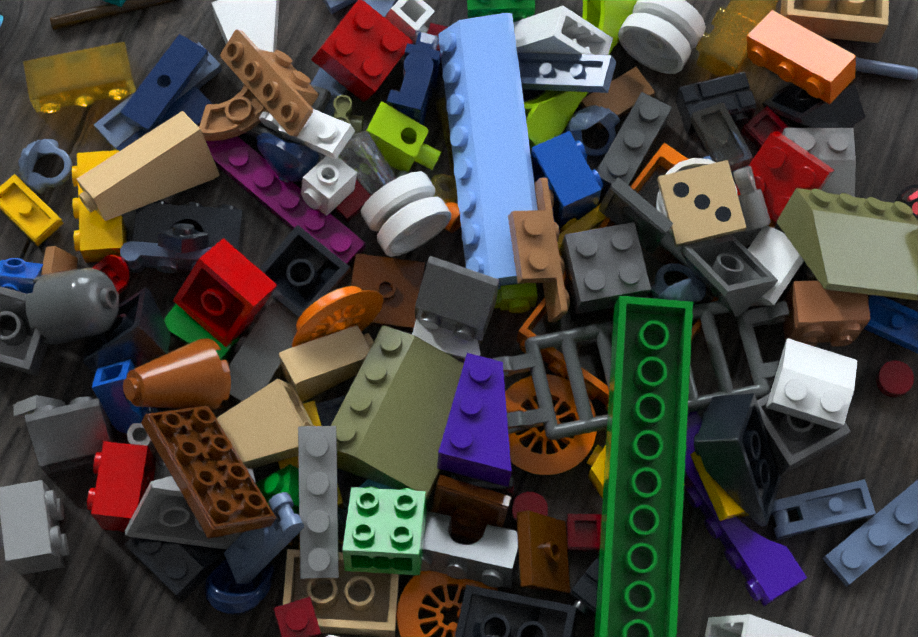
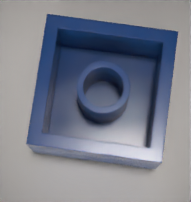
(568, 175)

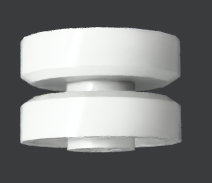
(662, 33)
(405, 213)

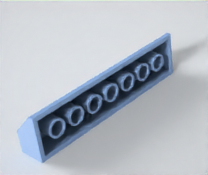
(487, 138)

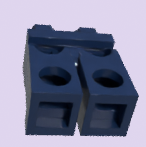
(419, 77)

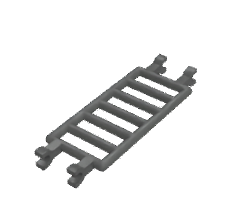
(546, 415)

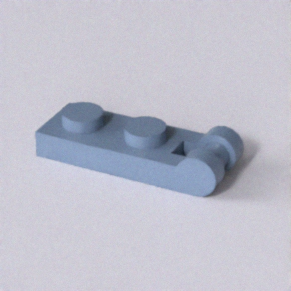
(146, 254)
(823, 509)
(259, 546)

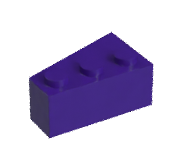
(477, 424)

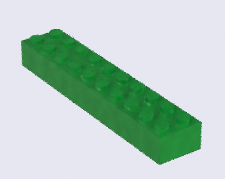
(644, 469)

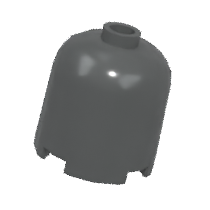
(72, 305)

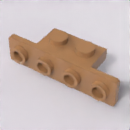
(272, 81)
(537, 253)

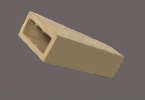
(149, 169)
(266, 425)

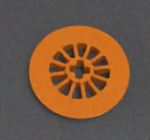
(338, 312)
(544, 464)
(417, 590)

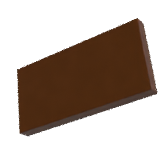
(208, 471)

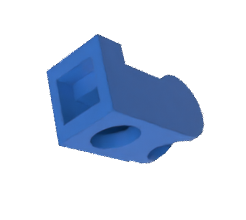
(109, 391)

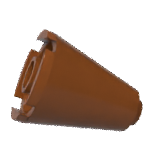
(181, 379)

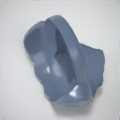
(588, 117)
(30, 156)
(686, 290)

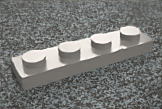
(318, 502)

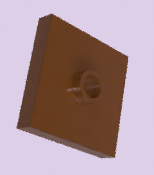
(396, 281)
(469, 507)
(543, 553)

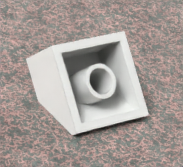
(813, 384)

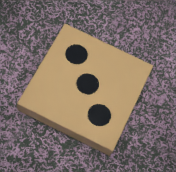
(701, 203)

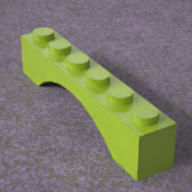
(552, 110)

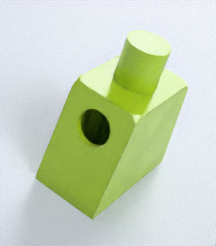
(401, 139)

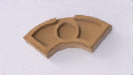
(231, 117)

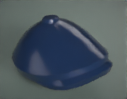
(287, 159)
(235, 598)

